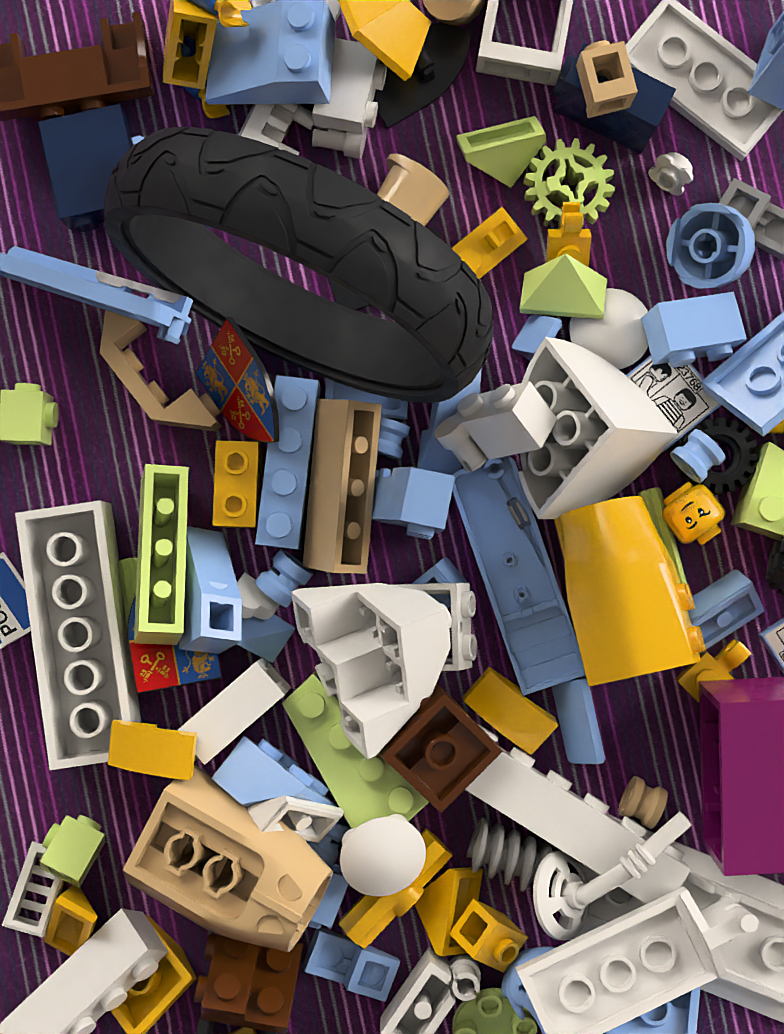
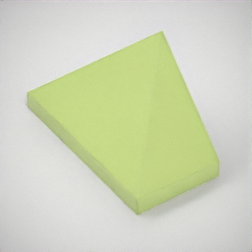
(504, 148)
(564, 289)

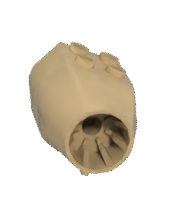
(222, 871)

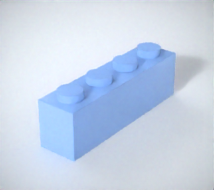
(288, 465)

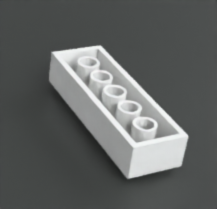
(77, 629)

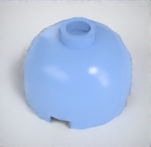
(710, 245)

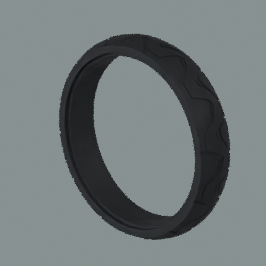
(322, 220)

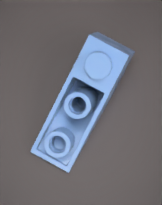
(211, 594)

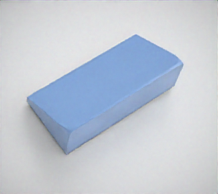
(725, 607)
(578, 722)

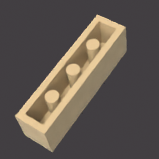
(342, 486)

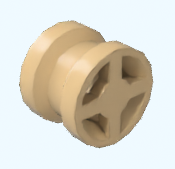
(643, 802)

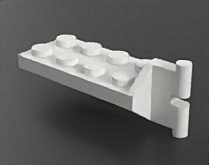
(632, 963)

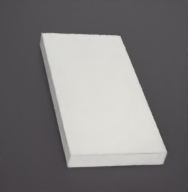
(707, 76)

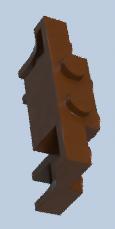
(76, 78)

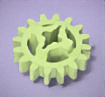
(565, 166)

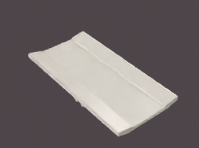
(751, 960)

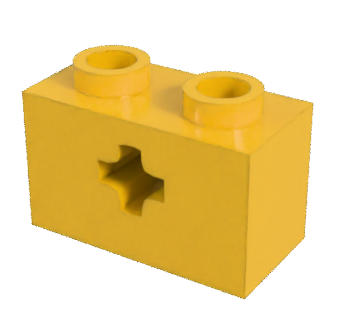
(237, 484)

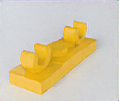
(490, 242)

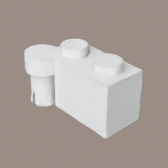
(351, 108)
(496, 425)
(430, 994)

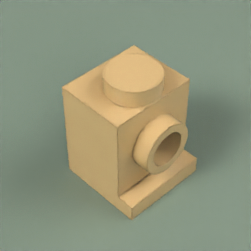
(613, 63)

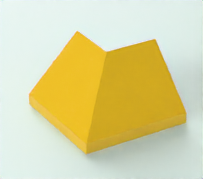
(388, 30)

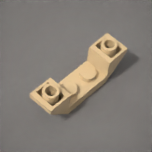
(186, 411)

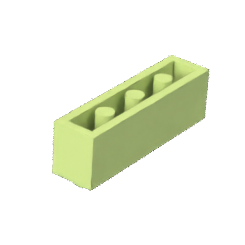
(161, 555)

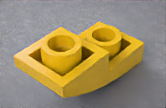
(510, 712)
(152, 750)

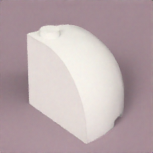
(601, 435)

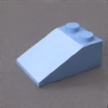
(276, 58)

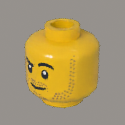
(693, 513)

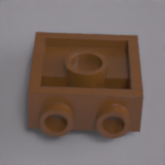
(440, 749)
(248, 984)

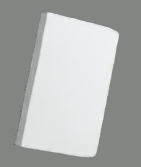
(305, 817)

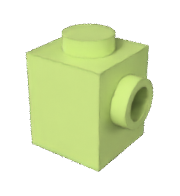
(27, 415)
(72, 849)

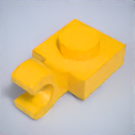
(571, 237)
(713, 668)

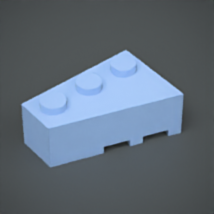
(413, 500)

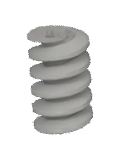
(506, 853)

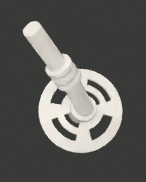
(573, 894)

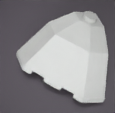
(376, 653)

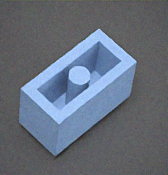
(694, 329)

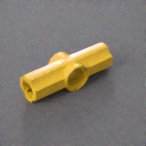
(373, 913)

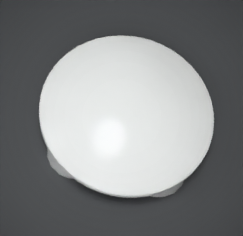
(617, 336)
(382, 855)

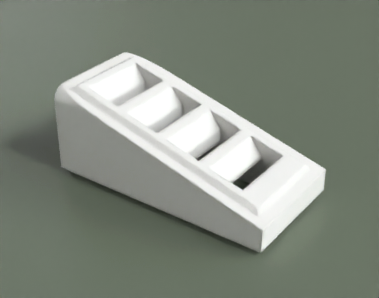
(12, 918)

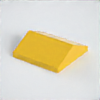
(157, 993)

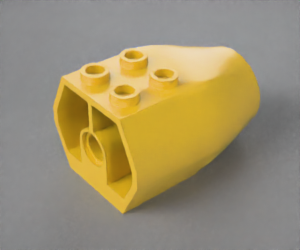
(625, 593)

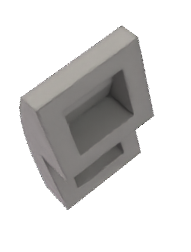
(763, 216)

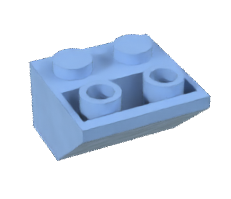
(264, 773)

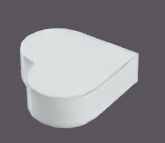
(254, 600)

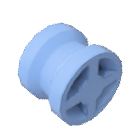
(390, 438)
(697, 455)

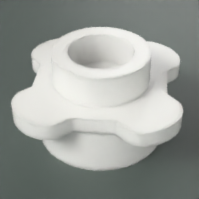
(672, 172)

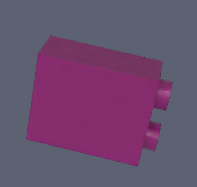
(743, 774)

